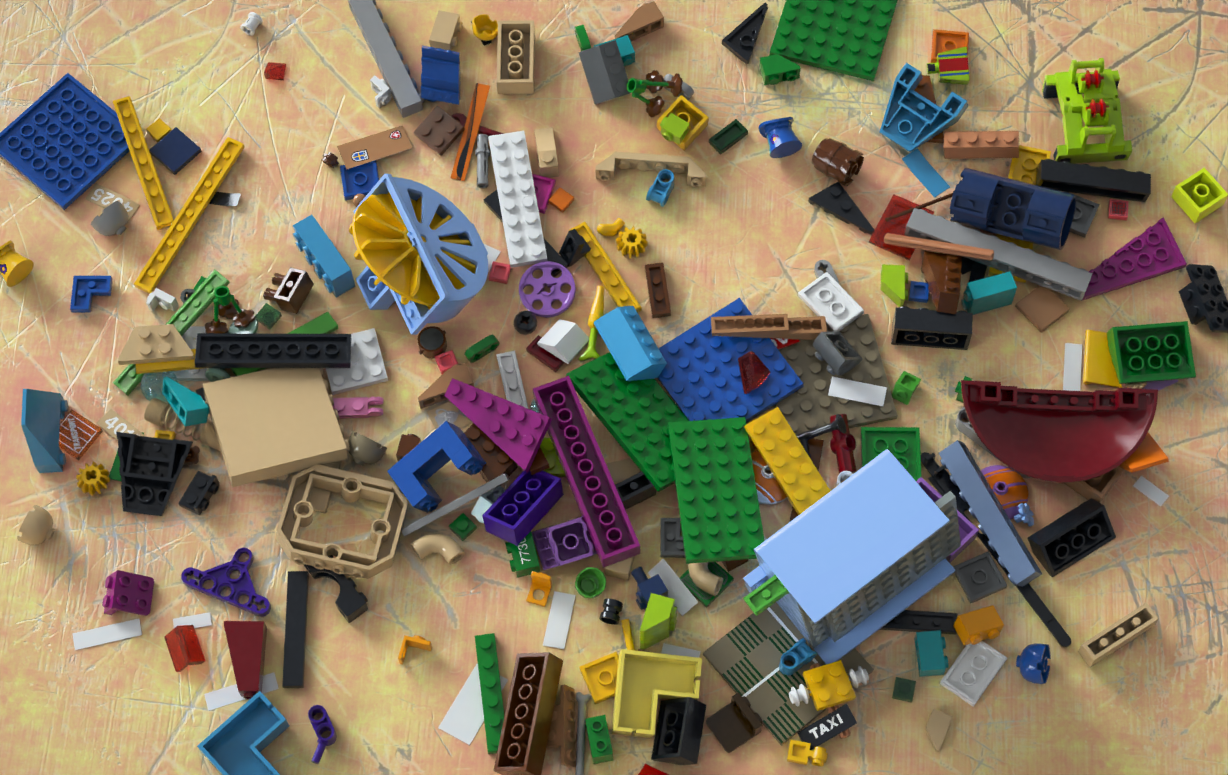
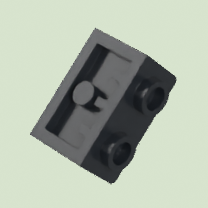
(199, 493)

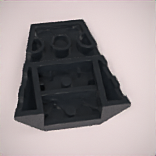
(149, 471)

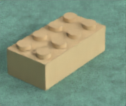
(515, 57)

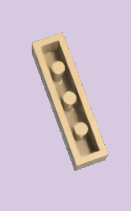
(1118, 635)

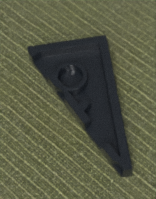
(744, 37)

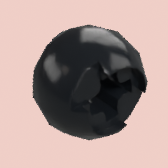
(524, 328)

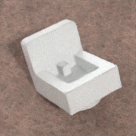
(382, 89)

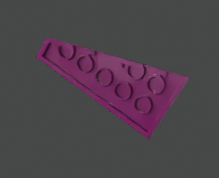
(1139, 260)
(507, 424)

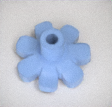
(1025, 515)

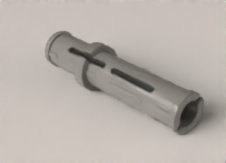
(482, 153)

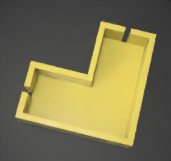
(644, 679)

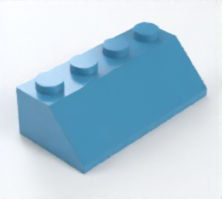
(630, 344)

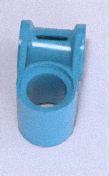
(661, 190)
(799, 655)

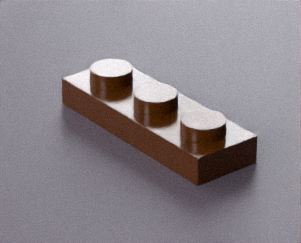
(657, 290)

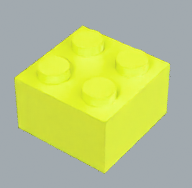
(1199, 195)

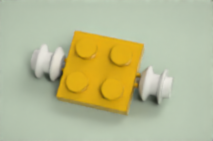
(828, 685)

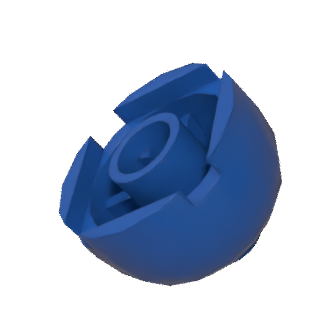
(1034, 663)

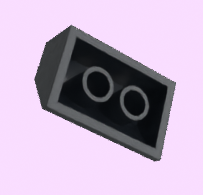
(679, 731)

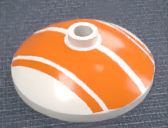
(768, 489)

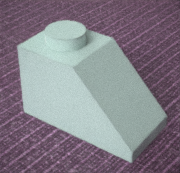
(485, 502)

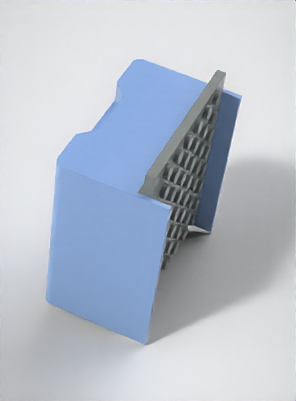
(859, 556)

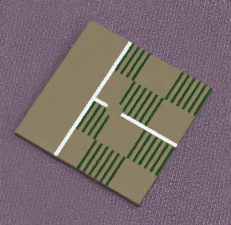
(750, 665)

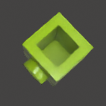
(674, 128)

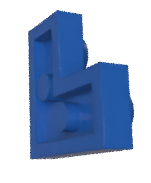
(85, 287)

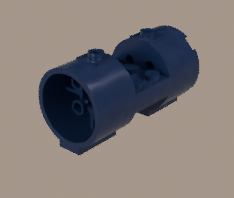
(1013, 208)

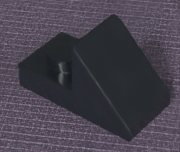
(573, 247)

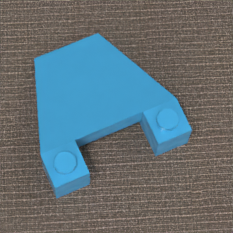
(913, 118)
(41, 428)

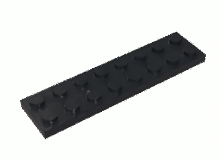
(273, 350)

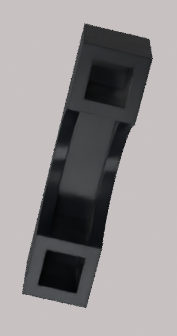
(349, 602)

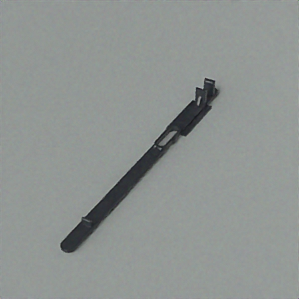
(943, 484)

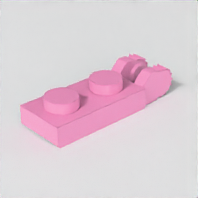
(357, 407)

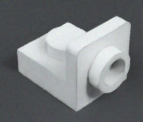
(163, 299)

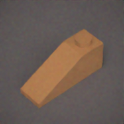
(643, 21)
(437, 390)

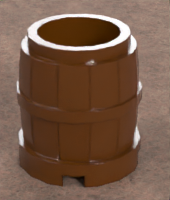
(837, 160)

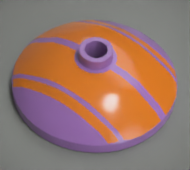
(1014, 487)

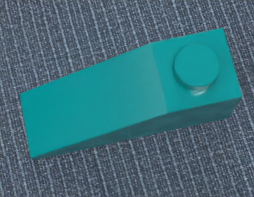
(186, 403)

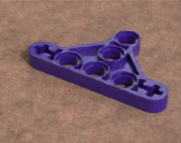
(221, 577)

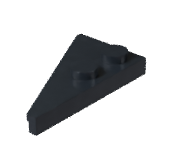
(838, 202)

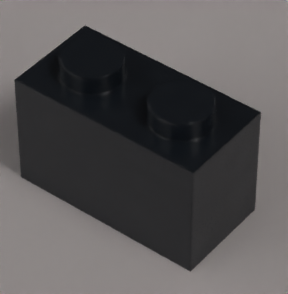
(635, 490)

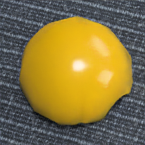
(484, 27)

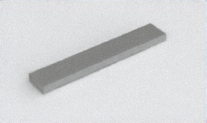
(455, 504)

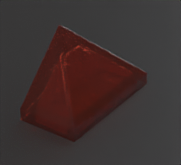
(752, 371)

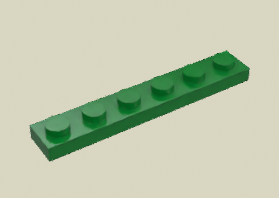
(490, 689)

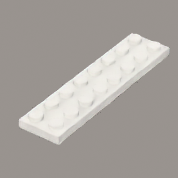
(517, 199)

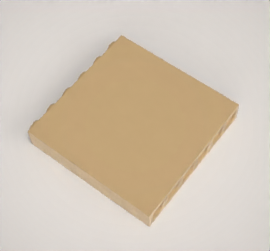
(275, 423)

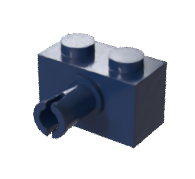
(647, 586)

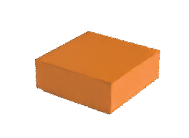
(561, 200)

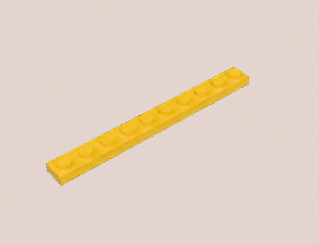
(189, 215)

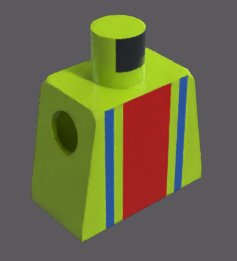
(951, 67)

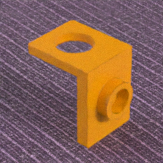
(542, 582)
(415, 641)

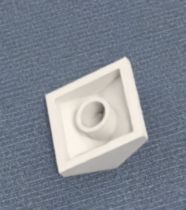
(564, 340)

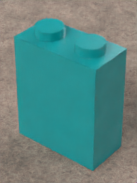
(989, 293)

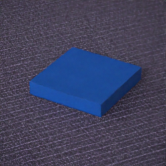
(359, 179)

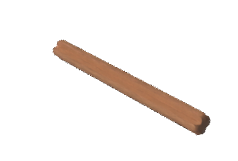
(938, 246)

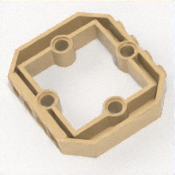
(346, 561)

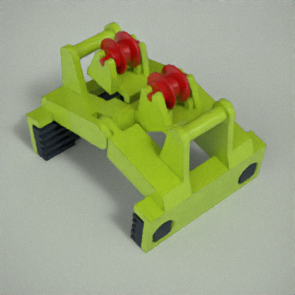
(1098, 108)

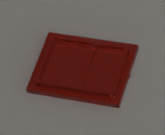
(895, 226)

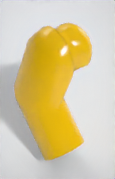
(610, 229)

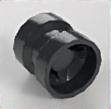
(611, 610)

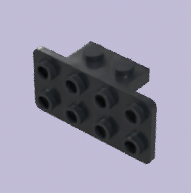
(1205, 298)

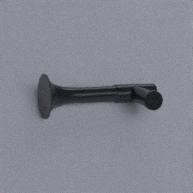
(838, 424)

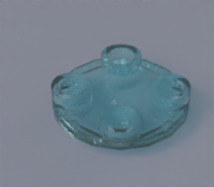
(153, 382)

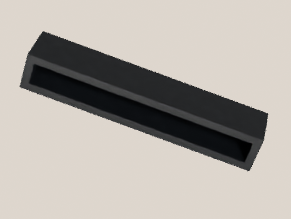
(1093, 180)

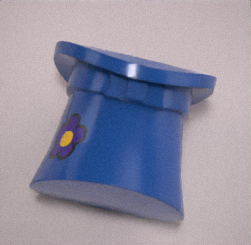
(780, 137)

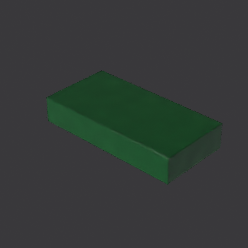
(728, 136)

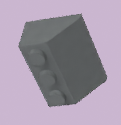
(604, 72)

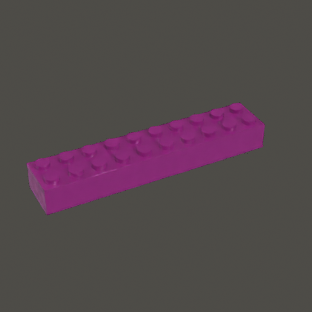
(587, 472)

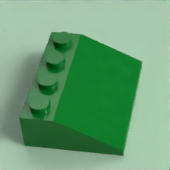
(1151, 352)

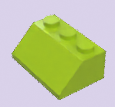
(658, 620)

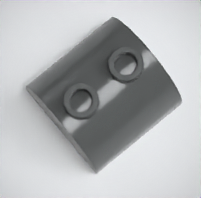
(836, 352)

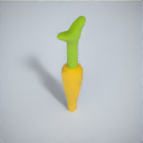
(596, 312)

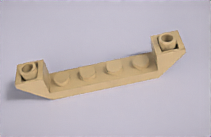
(625, 160)

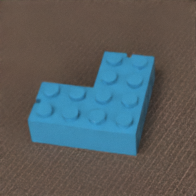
(238, 741)

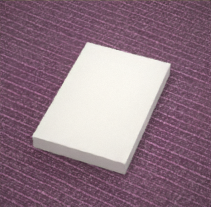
(830, 300)
(973, 671)

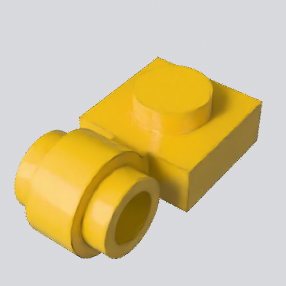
(800, 752)

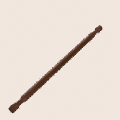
(919, 207)

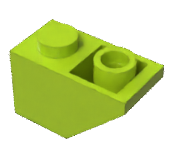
(893, 283)

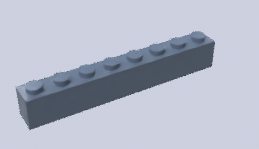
(990, 514)

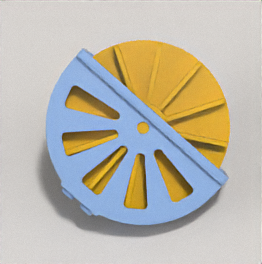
(416, 252)

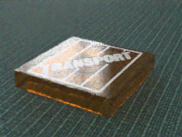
(77, 434)

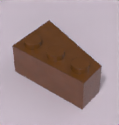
(496, 459)

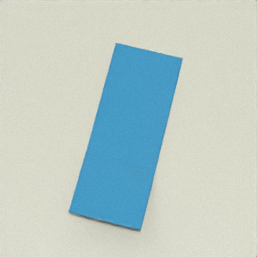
(925, 173)

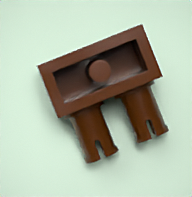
(291, 291)

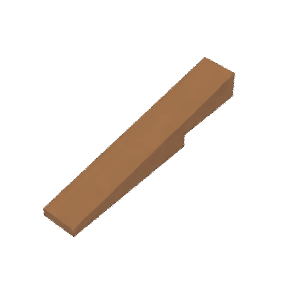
(769, 326)

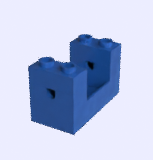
(430, 455)

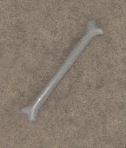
(580, 749)

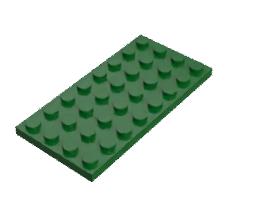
(633, 414)
(715, 490)

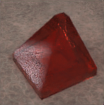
(275, 71)

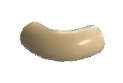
(439, 544)
(704, 578)

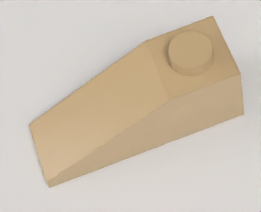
(546, 152)

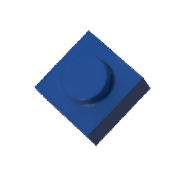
(918, 292)

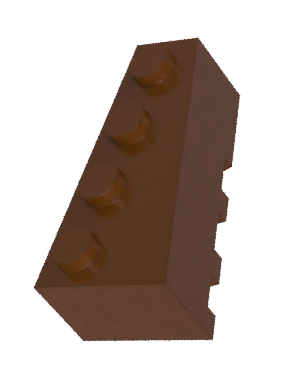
(944, 278)

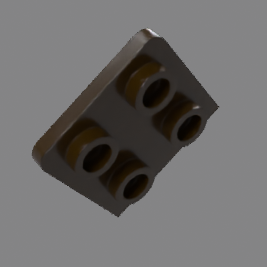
(735, 723)

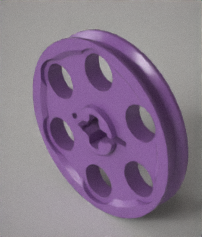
(547, 280)

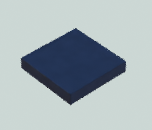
(175, 150)

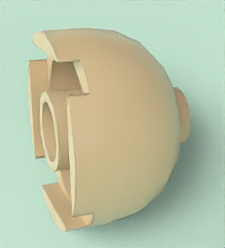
(36, 527)

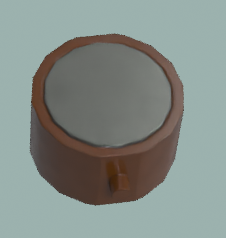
(432, 341)

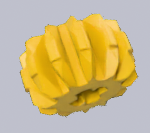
(628, 236)
(93, 478)

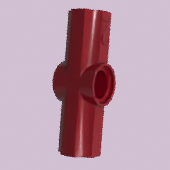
(843, 447)

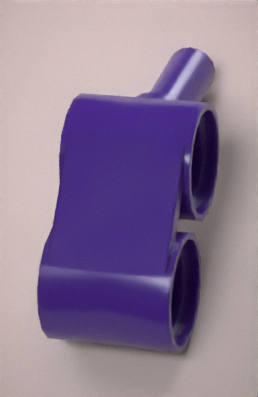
(321, 726)

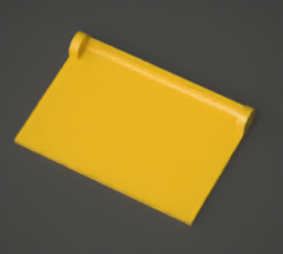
(1098, 361)

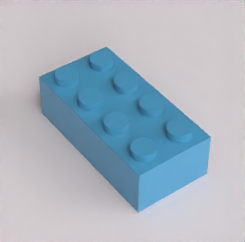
(323, 255)

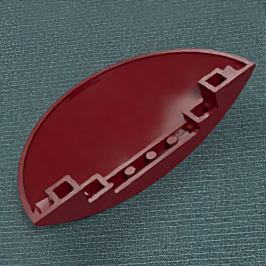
(1059, 432)

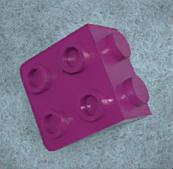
(128, 593)

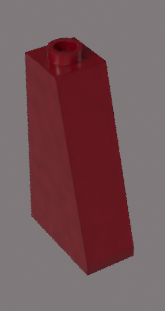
(247, 653)

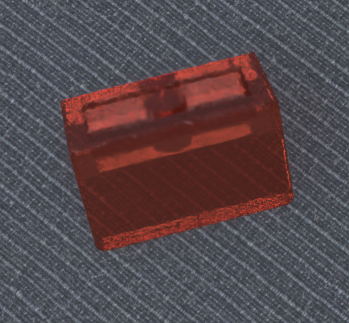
(184, 647)

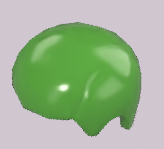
(590, 582)

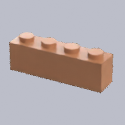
(981, 144)

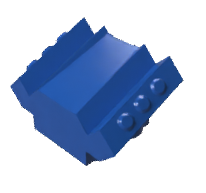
(440, 75)

